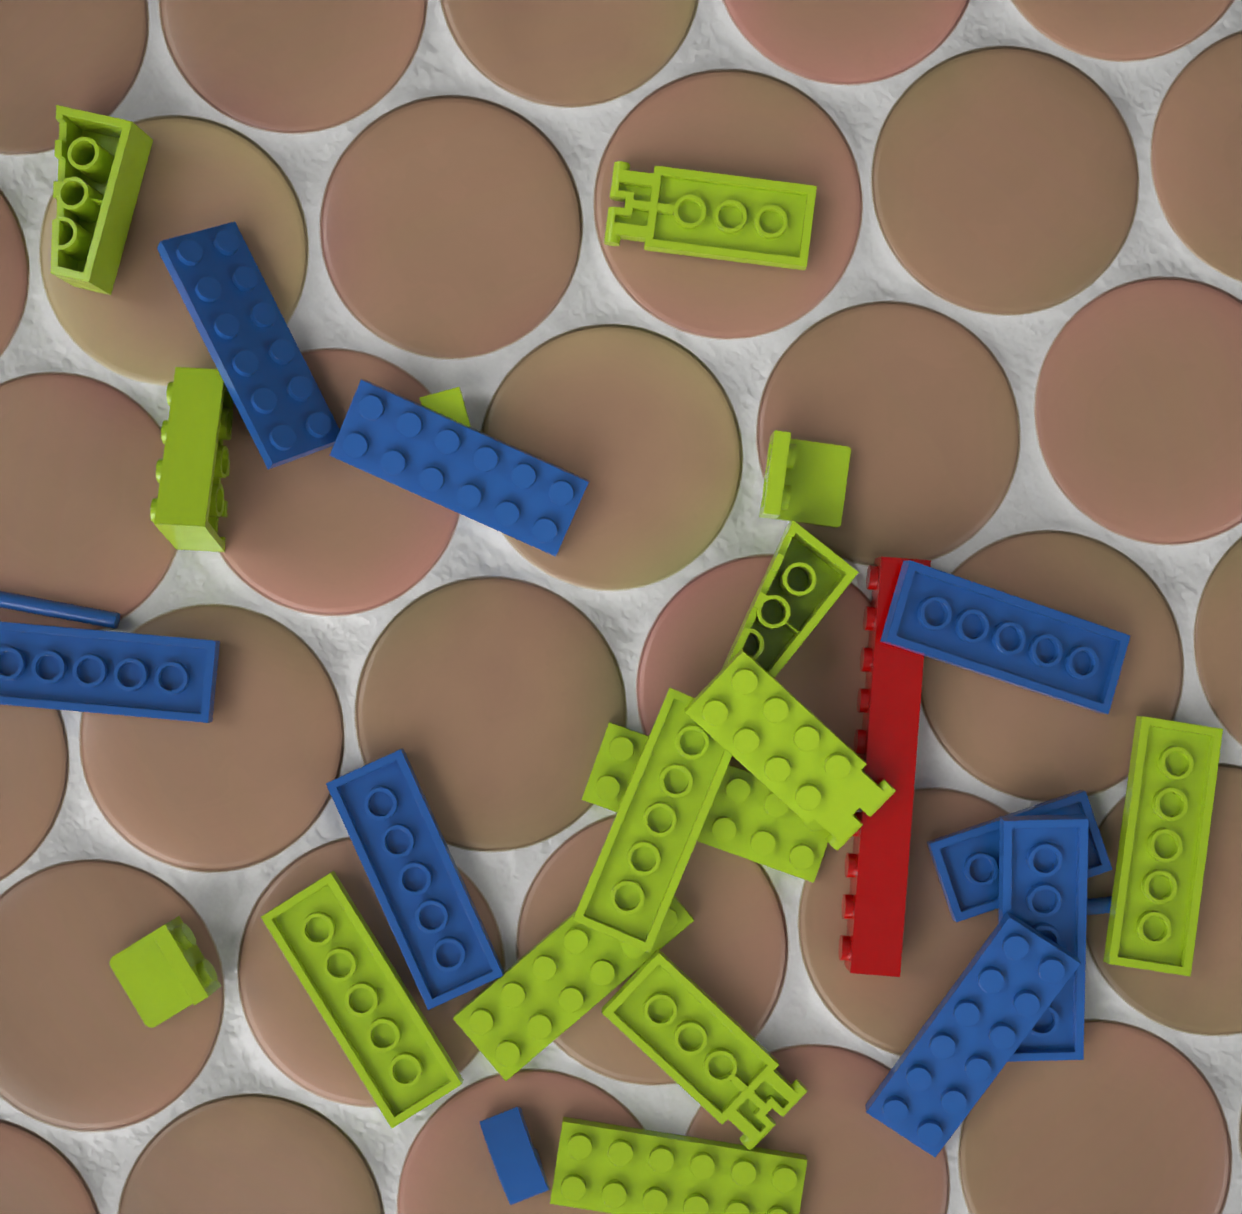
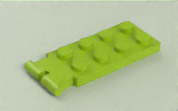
(712, 215)
(787, 748)
(702, 1048)

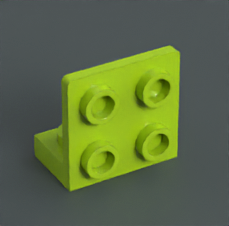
(804, 481)

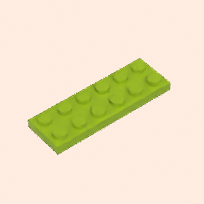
(742, 818)
(654, 828)
(1163, 846)
(554, 989)
(362, 999)
(668, 1173)

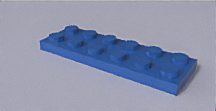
(250, 343)
(458, 467)
(1005, 637)
(108, 672)
(415, 879)
(1046, 887)
(972, 1034)

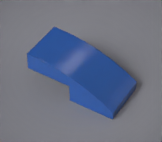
(514, 1155)

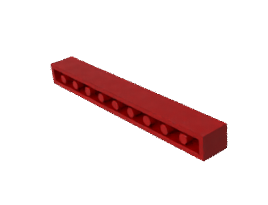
(890, 750)

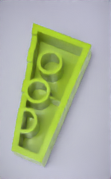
(95, 195)
(194, 460)
(791, 598)

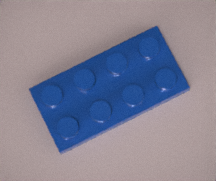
(970, 857)

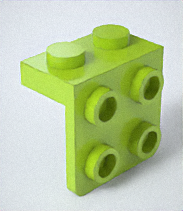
(165, 973)

